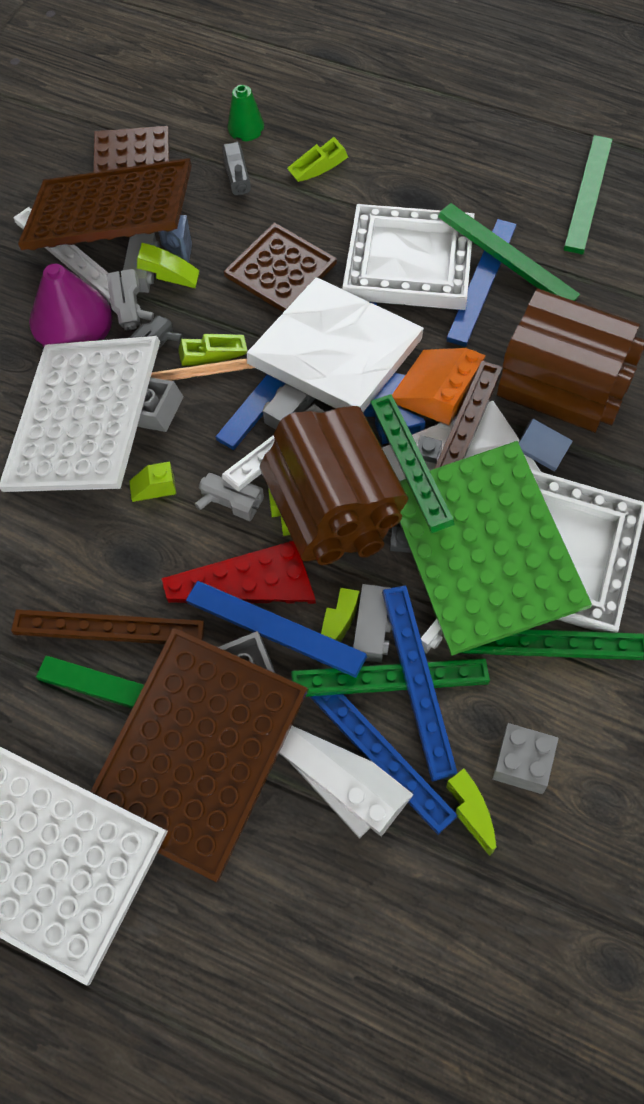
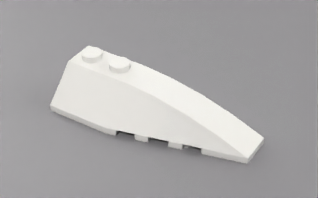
(347, 778)

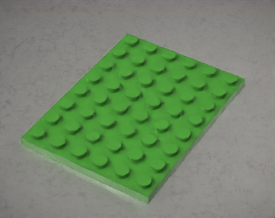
(500, 560)

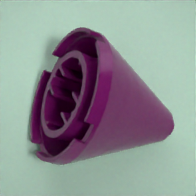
(68, 309)

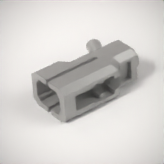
(124, 299)
(219, 491)

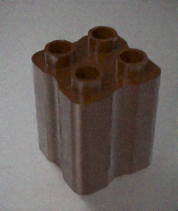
(570, 361)
(332, 484)

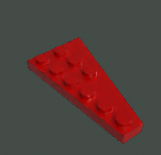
(254, 577)

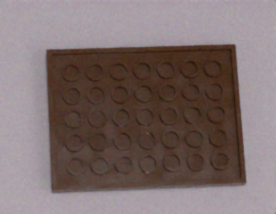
(107, 205)
(199, 749)

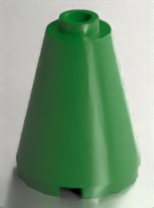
(244, 115)

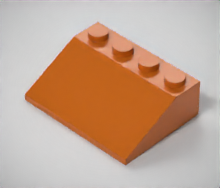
(438, 382)

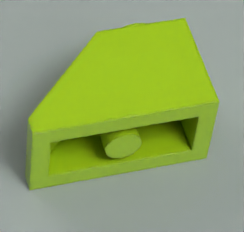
(153, 482)

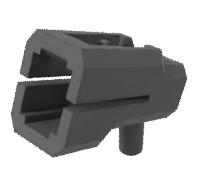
(236, 168)
(158, 327)

